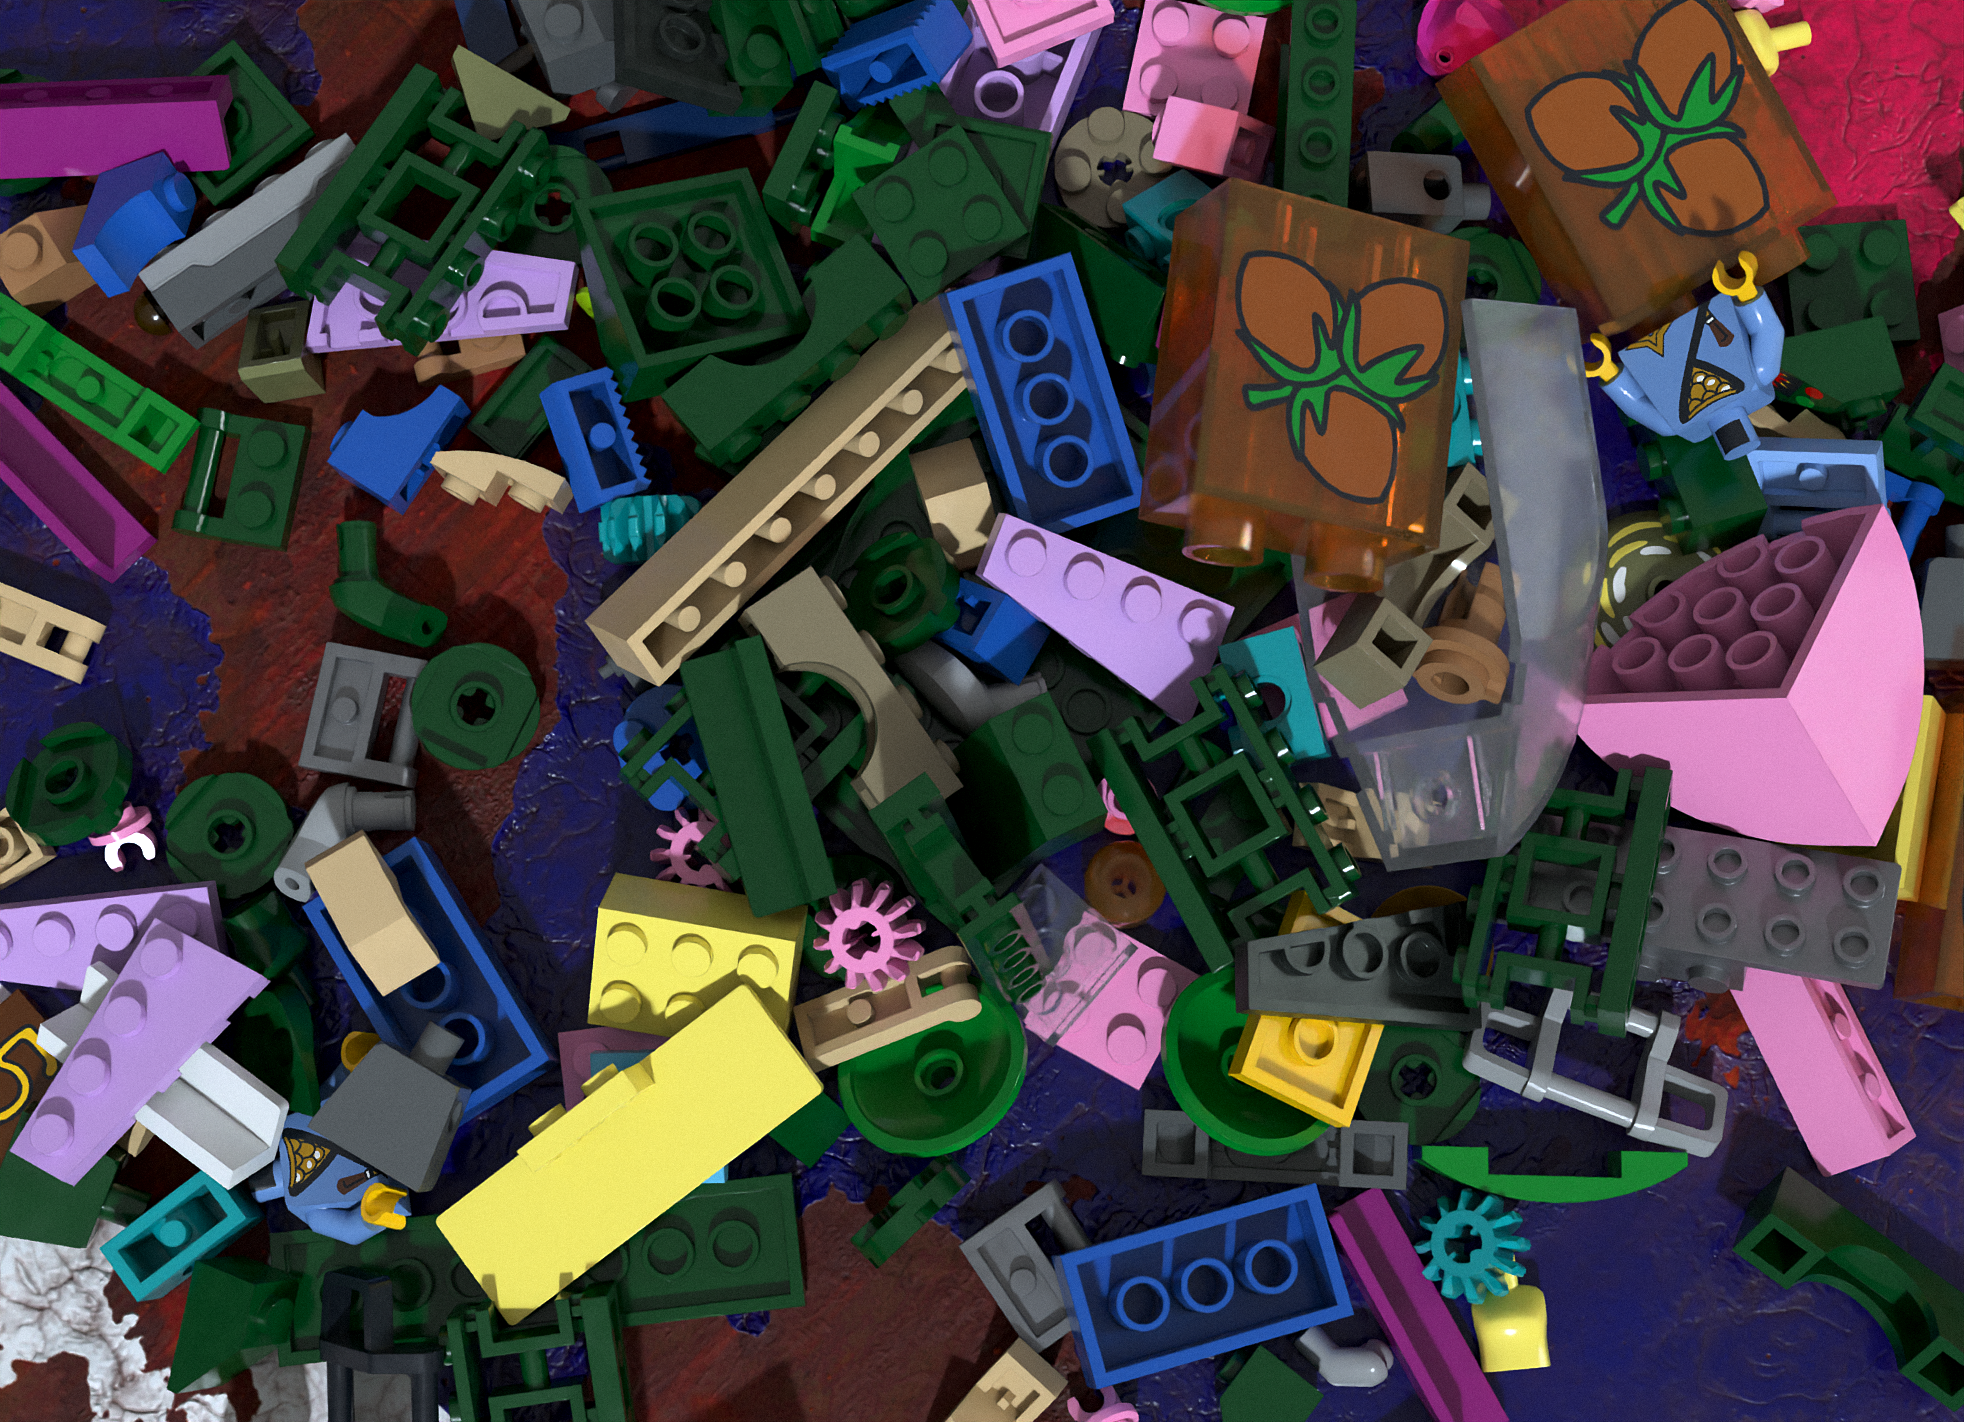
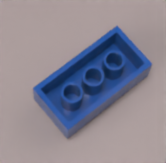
(1043, 395)
(463, 993)
(1202, 1286)

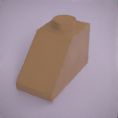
(40, 262)

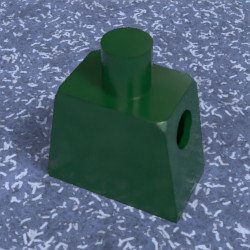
(57, 1213)

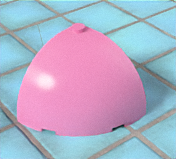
(1774, 684)

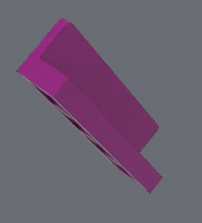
(113, 122)
(67, 493)
(1411, 1311)

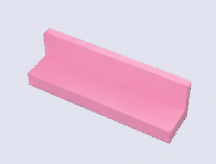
(1824, 1069)

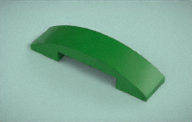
(91, 388)
(1626, 1174)

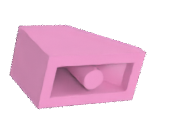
(1212, 140)

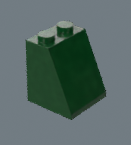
(1023, 790)

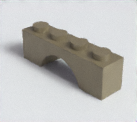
(1382, 630)
(809, 632)

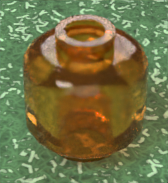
(1129, 862)

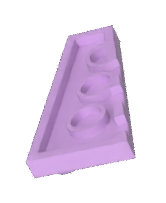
(511, 298)
(1119, 615)
(62, 936)
(145, 1029)

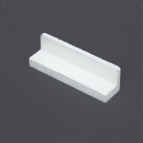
(210, 1114)

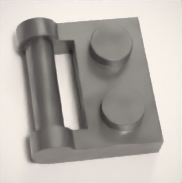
(349, 712)
(1018, 1269)

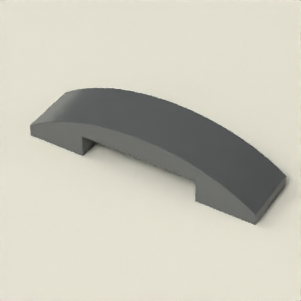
(1353, 1156)

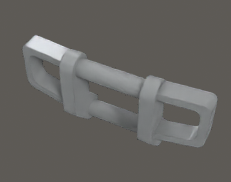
(1650, 1080)

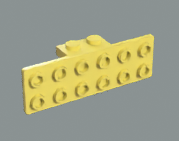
(627, 1152)

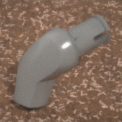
(957, 692)
(332, 819)

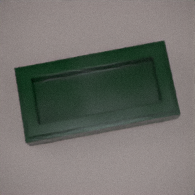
(514, 417)

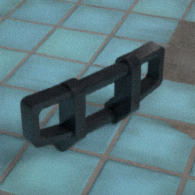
(374, 1350)

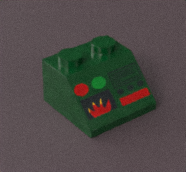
(1839, 374)

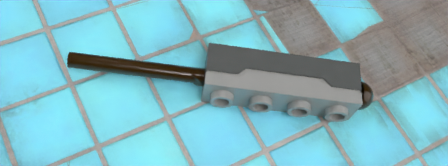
(231, 261)

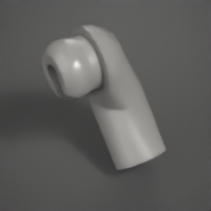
(1345, 1365)

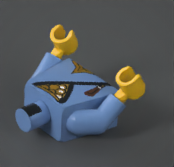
(1703, 367)
(324, 1181)

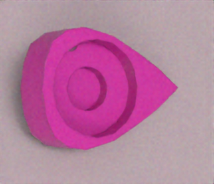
(1459, 32)

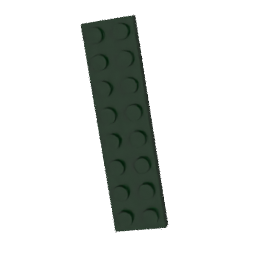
(704, 1257)

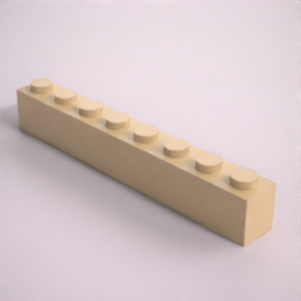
(781, 499)

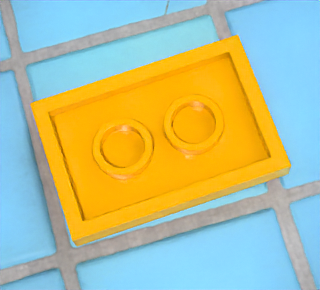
(1308, 1061)

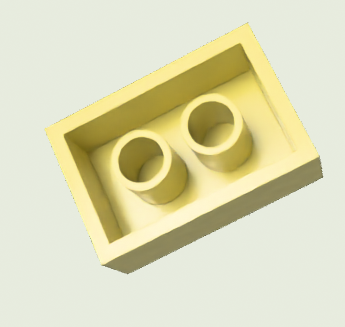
(681, 948)

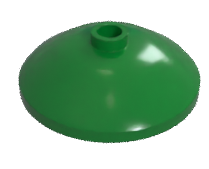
(1196, 1056)
(896, 1091)

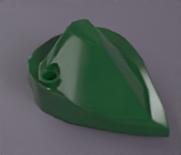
(281, 1046)

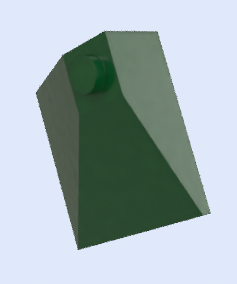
(685, 277)

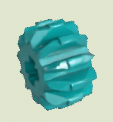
(640, 525)
(1484, 1266)

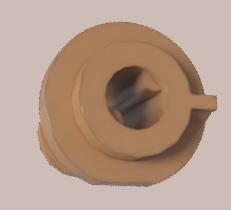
(1464, 653)

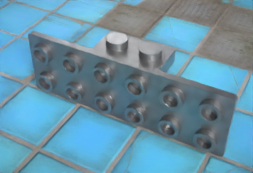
(1741, 906)

